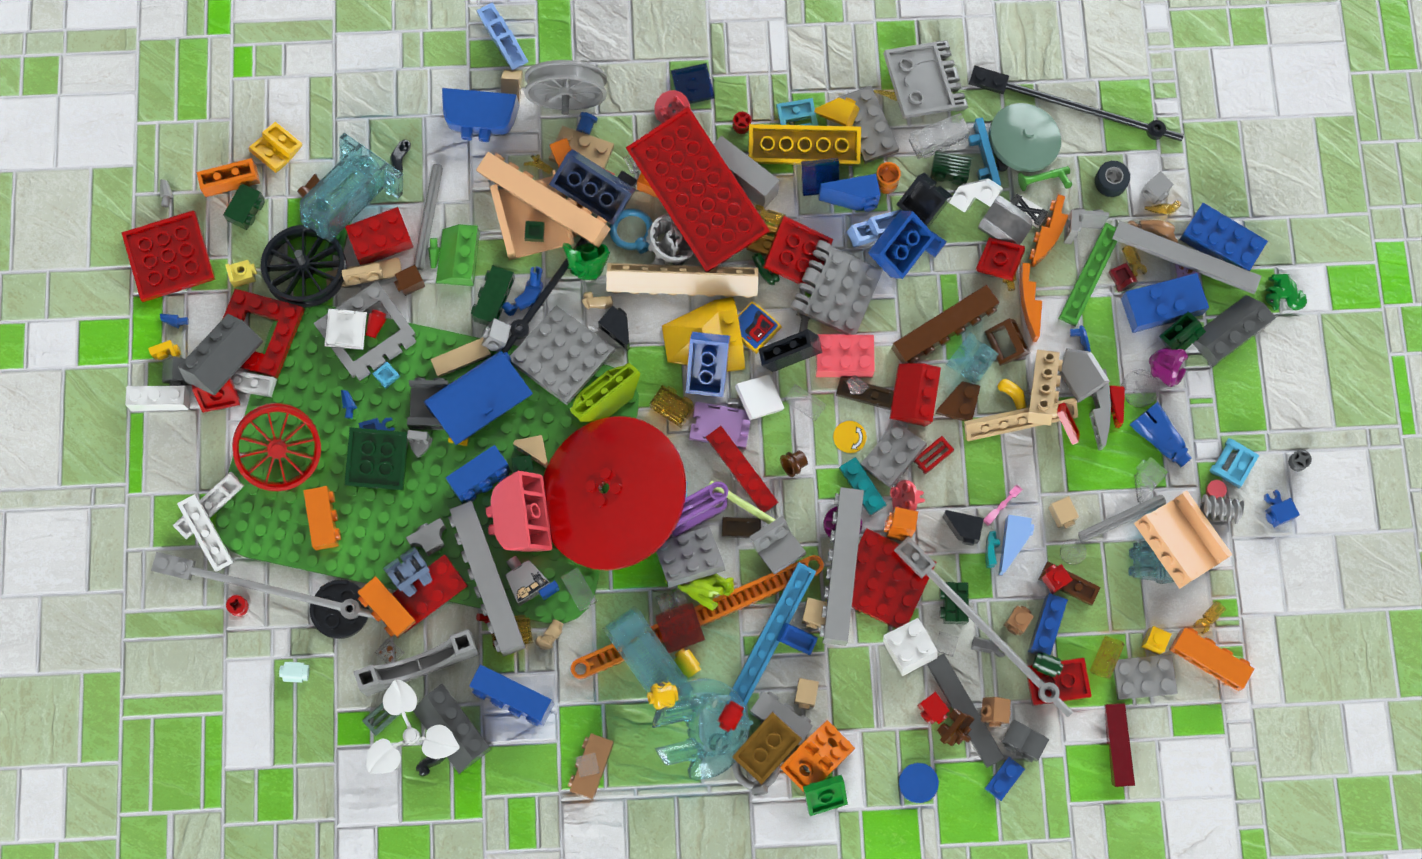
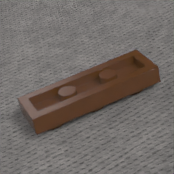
(1078, 587)

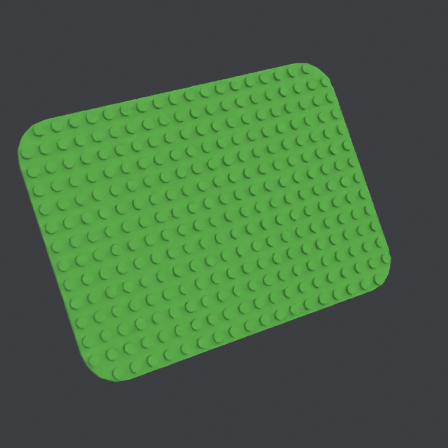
(378, 520)

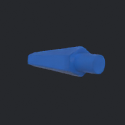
(174, 320)
(348, 404)

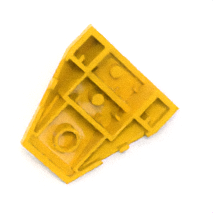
(713, 318)

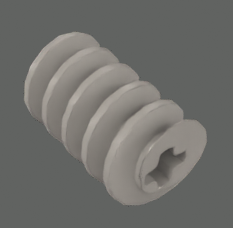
(1222, 508)

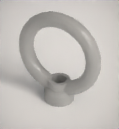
(757, 788)

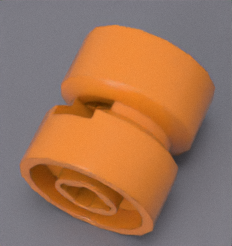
(888, 177)

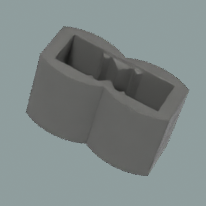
(1024, 740)

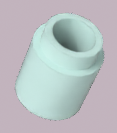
(294, 672)

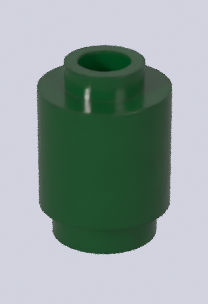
(1047, 664)

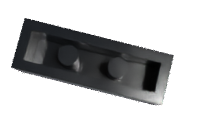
(790, 350)

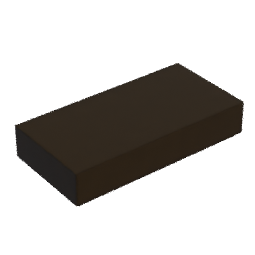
(740, 527)

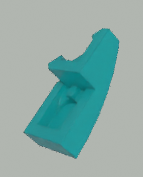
(991, 543)

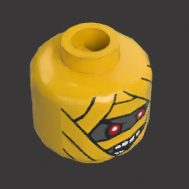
(662, 695)

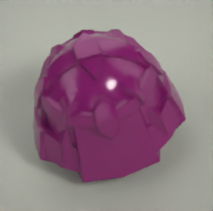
(1166, 365)

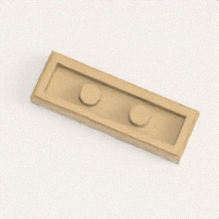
(460, 357)

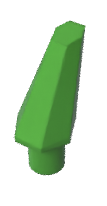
(433, 252)

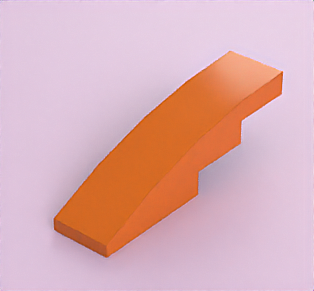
(1031, 308)

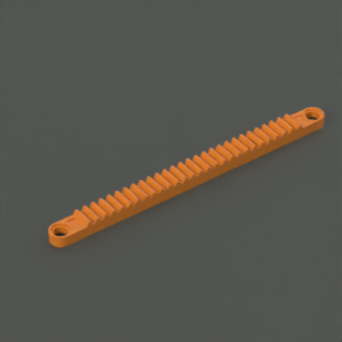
(737, 600)

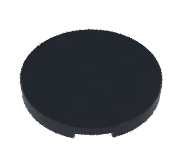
(331, 621)

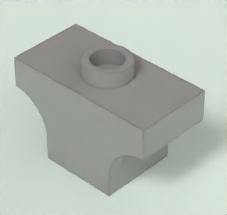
(428, 537)

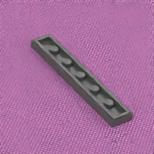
(959, 700)

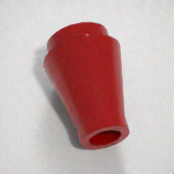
(375, 322)

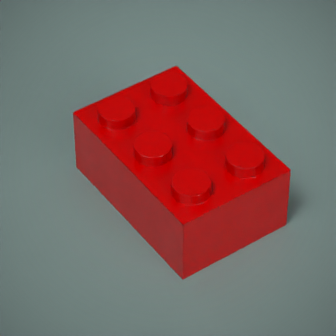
(379, 236)

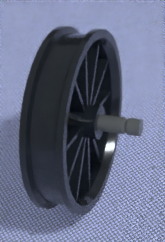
(302, 267)

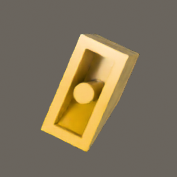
(839, 111)

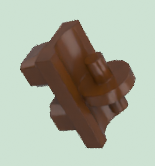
(958, 730)

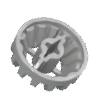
(669, 243)

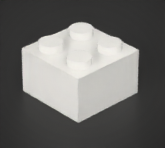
(910, 646)

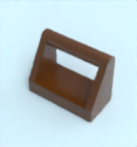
(1016, 338)

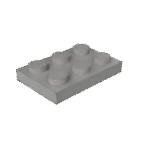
(893, 454)
(1145, 677)

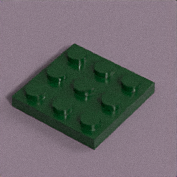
(376, 458)

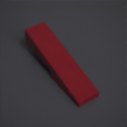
(1119, 745)

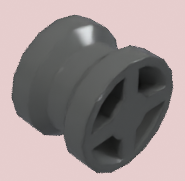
(1303, 457)

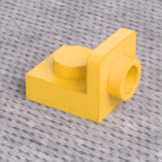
(164, 349)

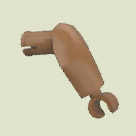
(1157, 227)

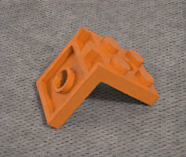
(817, 756)

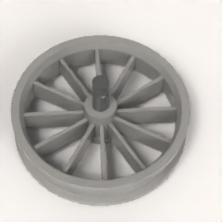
(565, 85)

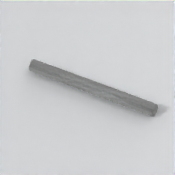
(428, 216)

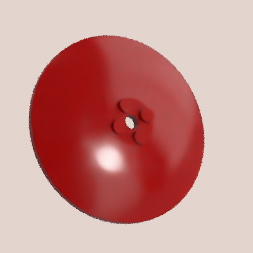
(642, 496)

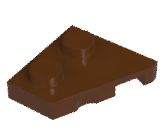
(960, 402)

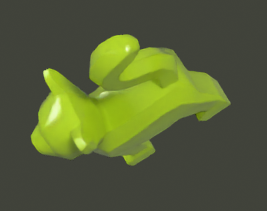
(706, 588)

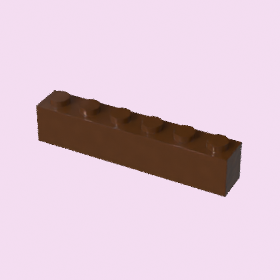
(945, 325)

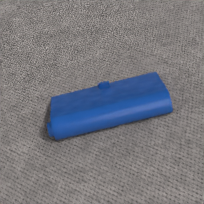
(478, 397)

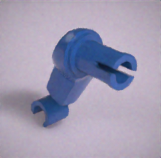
(529, 296)

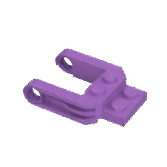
(700, 507)

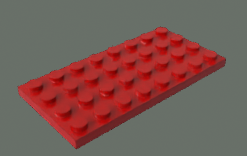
(697, 189)

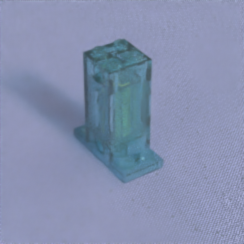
(348, 189)
(643, 650)

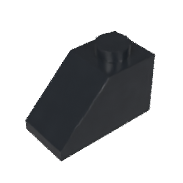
(615, 325)
(964, 526)

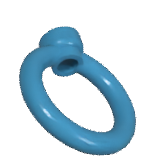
(640, 244)

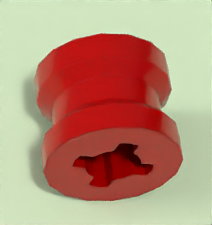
(741, 118)
(240, 608)

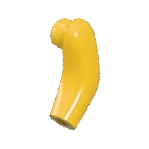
(1014, 392)

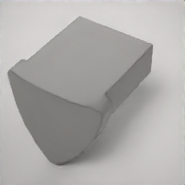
(419, 442)

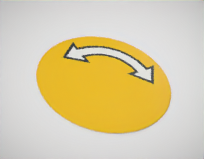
(849, 437)

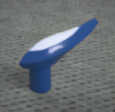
(1083, 337)

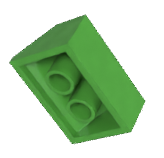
(458, 255)

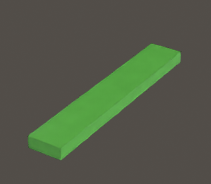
(1089, 276)

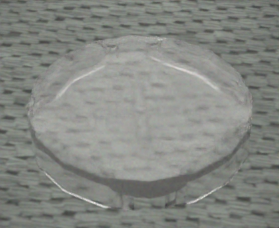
(1140, 388)

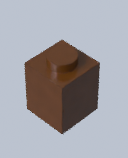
(409, 280)

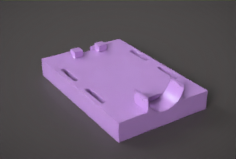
(711, 416)

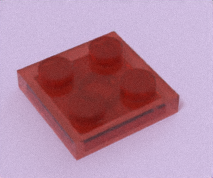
(679, 627)

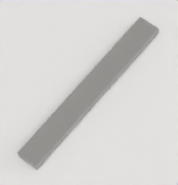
(1187, 257)

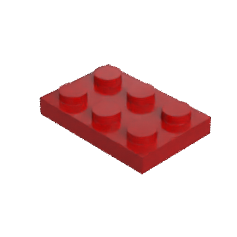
(1072, 682)

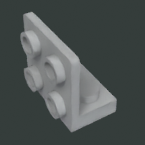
(1080, 219)
(777, 545)

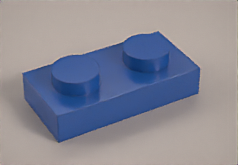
(1004, 778)

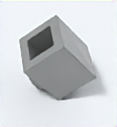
(1157, 188)
(495, 335)

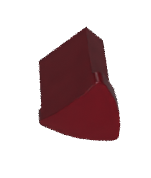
(1123, 277)

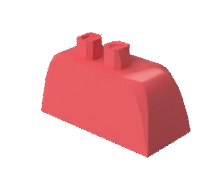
(520, 513)

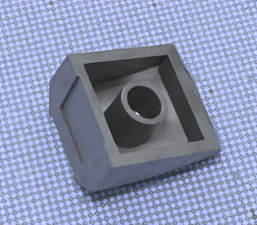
(1006, 222)

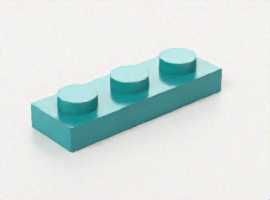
(860, 480)

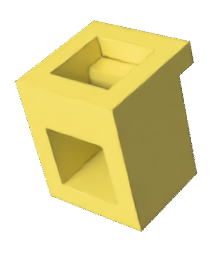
(246, 277)

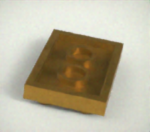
(767, 748)

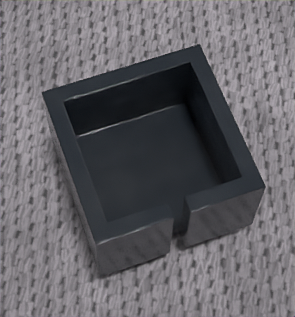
(925, 199)

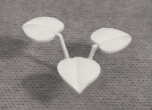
(438, 742)

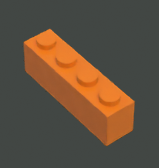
(1212, 659)

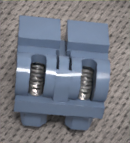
(408, 571)

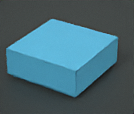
(386, 375)

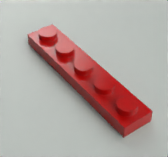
(741, 469)

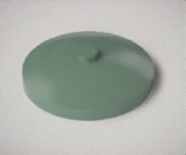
(1024, 137)

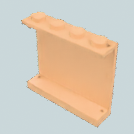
(512, 219)
(1183, 539)

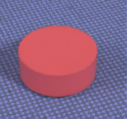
(1216, 488)

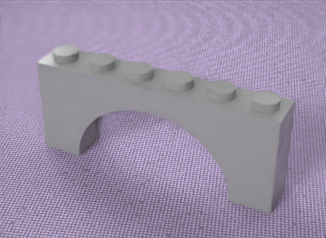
(454, 650)

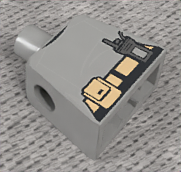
(524, 580)

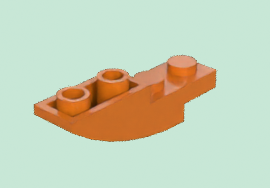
(1048, 235)

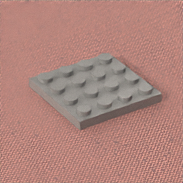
(561, 355)

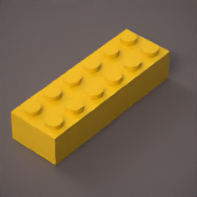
(804, 143)

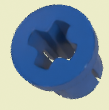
(586, 122)

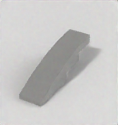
(1101, 415)

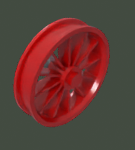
(276, 447)

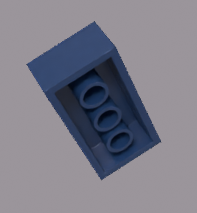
(592, 186)

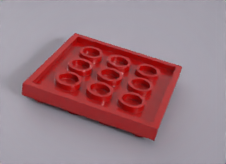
(168, 256)
(885, 582)

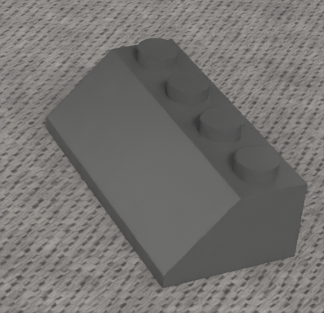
(1233, 329)
(220, 355)
(442, 709)

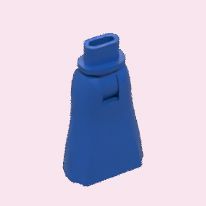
(1160, 432)

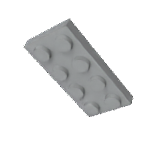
(876, 134)

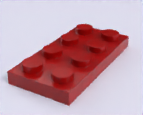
(444, 586)

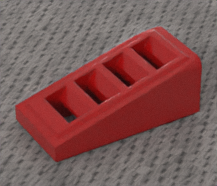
(1117, 398)

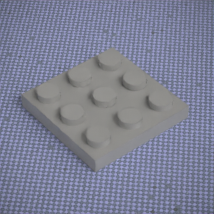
(690, 557)

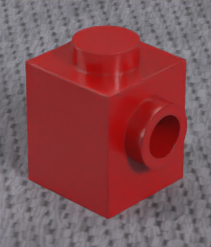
(1056, 578)
(933, 709)

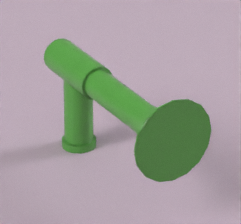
(1024, 181)

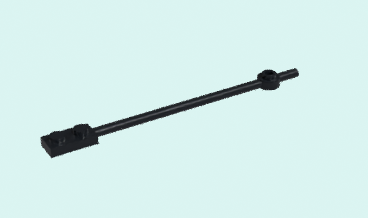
(999, 82)
(515, 334)

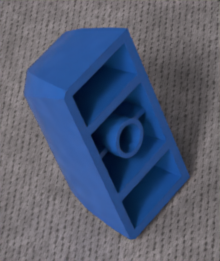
(479, 112)

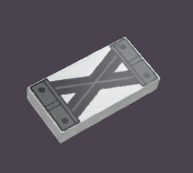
(1032, 210)

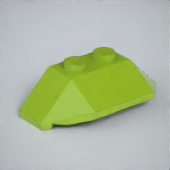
(606, 394)

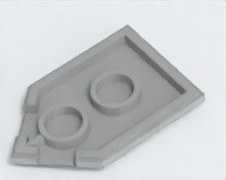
(1082, 373)

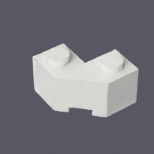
(984, 190)

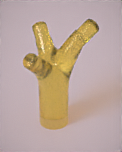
(539, 163)

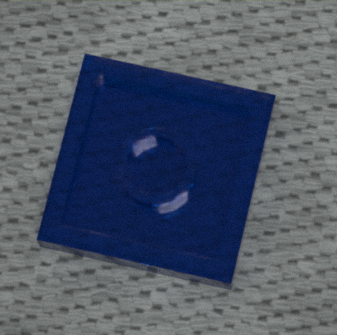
(693, 82)
(818, 172)

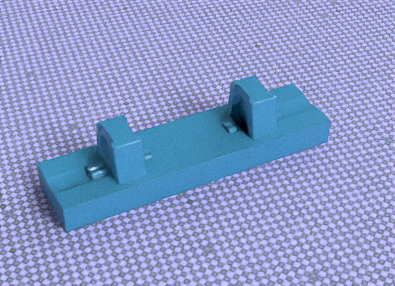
(981, 139)

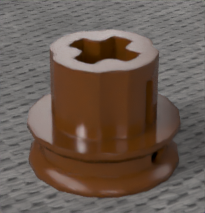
(793, 462)

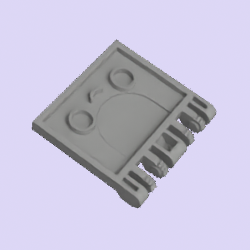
(923, 80)
(839, 291)

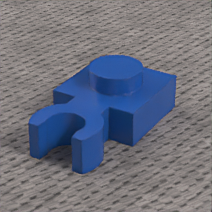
(374, 424)

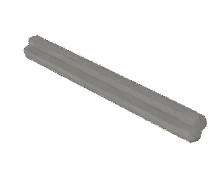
(1121, 518)

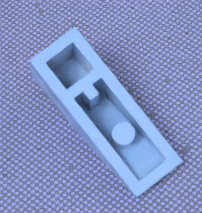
(1016, 533)

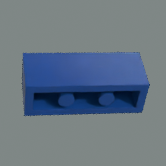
(1047, 624)

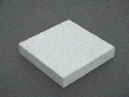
(759, 397)

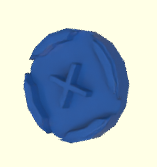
(918, 783)

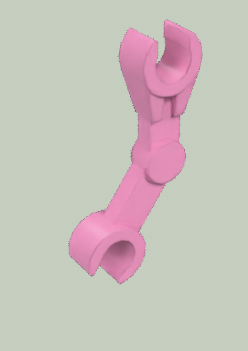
(992, 515)

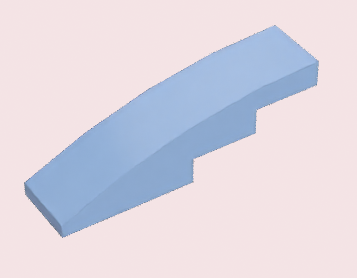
(502, 36)

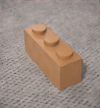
(588, 785)

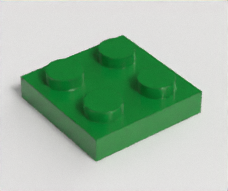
(825, 795)

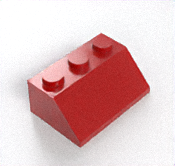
(915, 393)

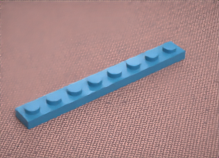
(767, 640)

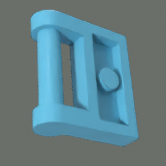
(797, 111)
(1240, 465)

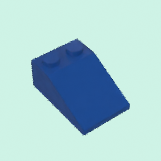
(852, 193)

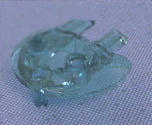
(701, 718)

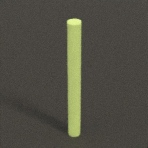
(745, 505)

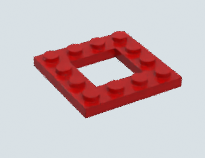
(288, 320)

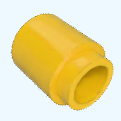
(687, 662)

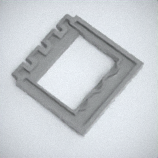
(389, 347)

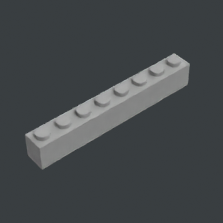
(843, 566)
(487, 578)

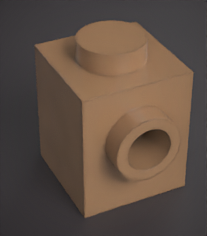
(1018, 620)
(995, 711)

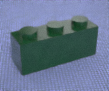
(493, 295)

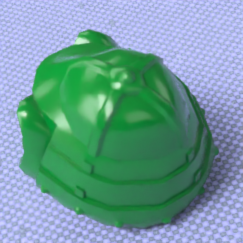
(586, 260)

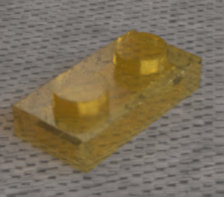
(1107, 657)

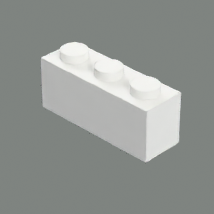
(157, 398)

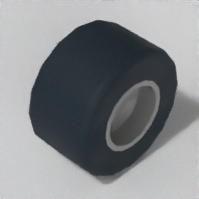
(1118, 175)

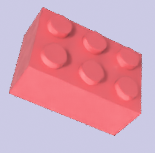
(846, 356)

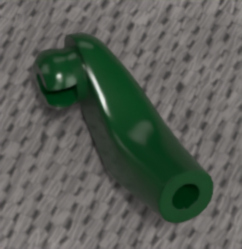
(765, 274)

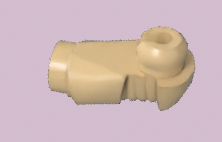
(596, 302)
(552, 633)

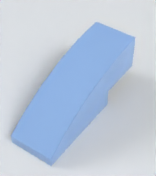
(870, 230)

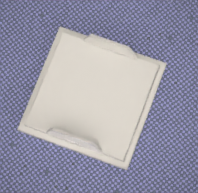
(345, 329)

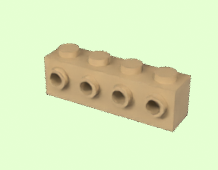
(1044, 386)

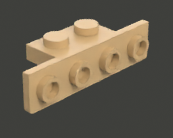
(368, 272)

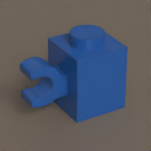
(1281, 510)

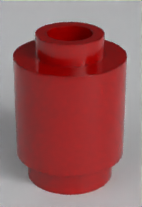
(730, 716)

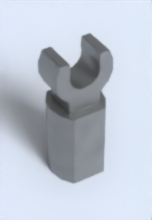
(986, 646)

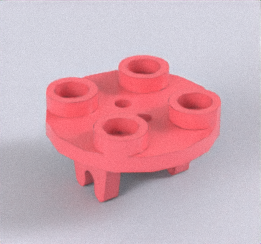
(673, 97)
(906, 495)

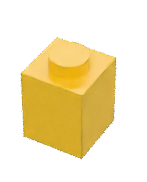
(1156, 640)

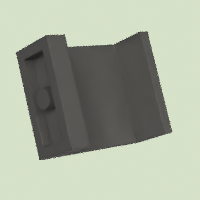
(420, 417)

